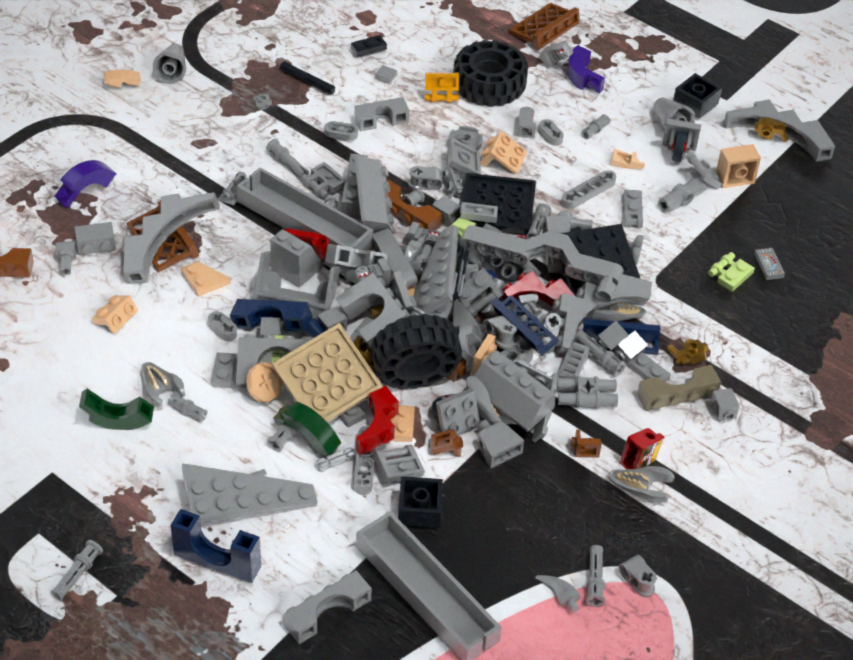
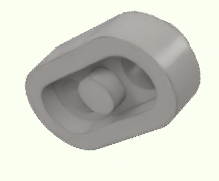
(341, 130)

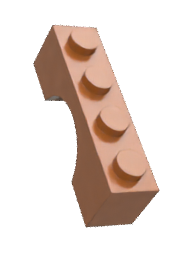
(425, 215)
(17, 263)

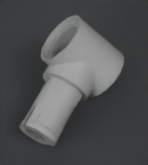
(574, 222)
(65, 253)
(421, 260)

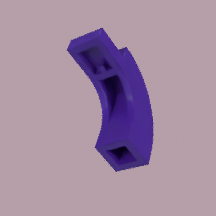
(580, 75)
(81, 176)

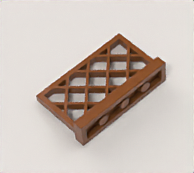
(549, 31)
(180, 235)

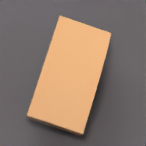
(116, 77)

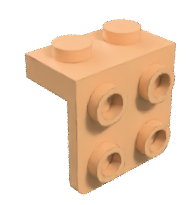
(505, 151)

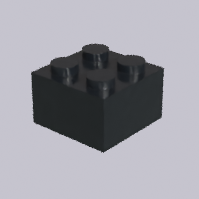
(698, 94)
(420, 501)

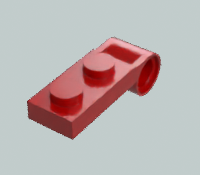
(318, 242)

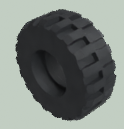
(491, 73)
(416, 351)

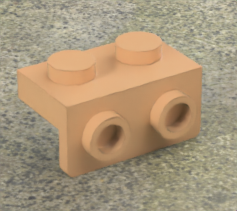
(116, 312)

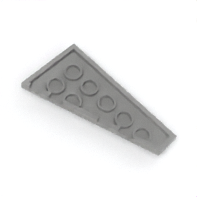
(437, 280)
(232, 494)

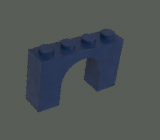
(190, 543)

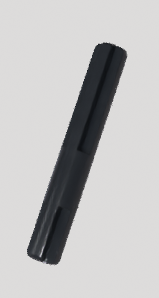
(307, 78)
(460, 269)

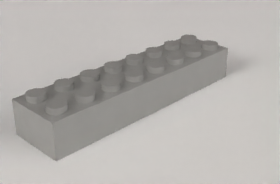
(300, 211)
(428, 587)

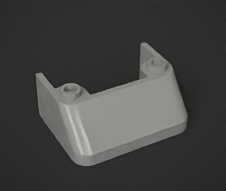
(269, 288)

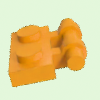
(441, 82)

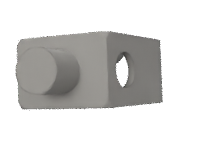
(498, 443)

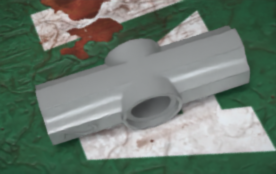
(682, 194)

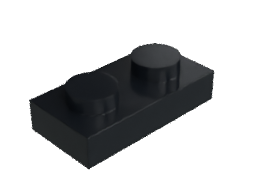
(368, 46)

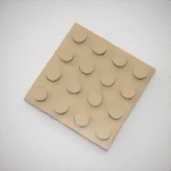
(327, 374)

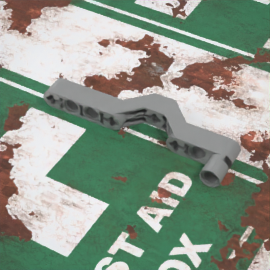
(551, 244)

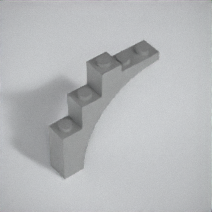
(807, 134)
(175, 211)
(574, 309)

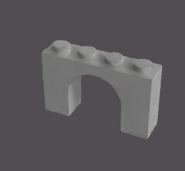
(367, 294)
(253, 349)

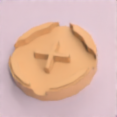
(263, 382)

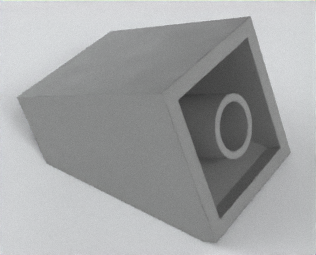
(293, 258)

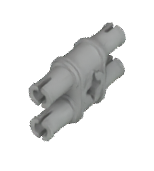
(587, 392)

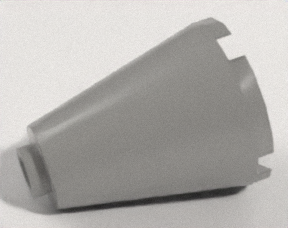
(170, 64)
(670, 109)

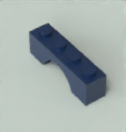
(248, 313)

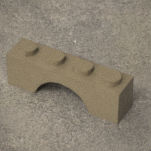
(658, 394)

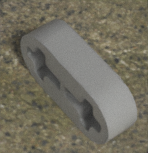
(551, 132)
(219, 327)

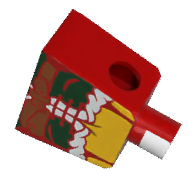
(641, 449)

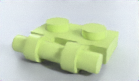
(736, 272)

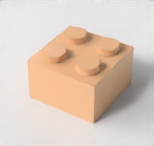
(738, 165)

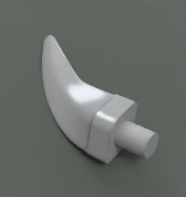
(414, 249)
(565, 592)

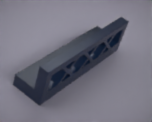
(522, 328)
(647, 332)

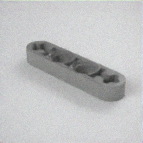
(573, 199)
(359, 474)

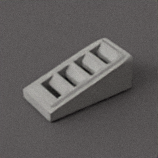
(576, 351)

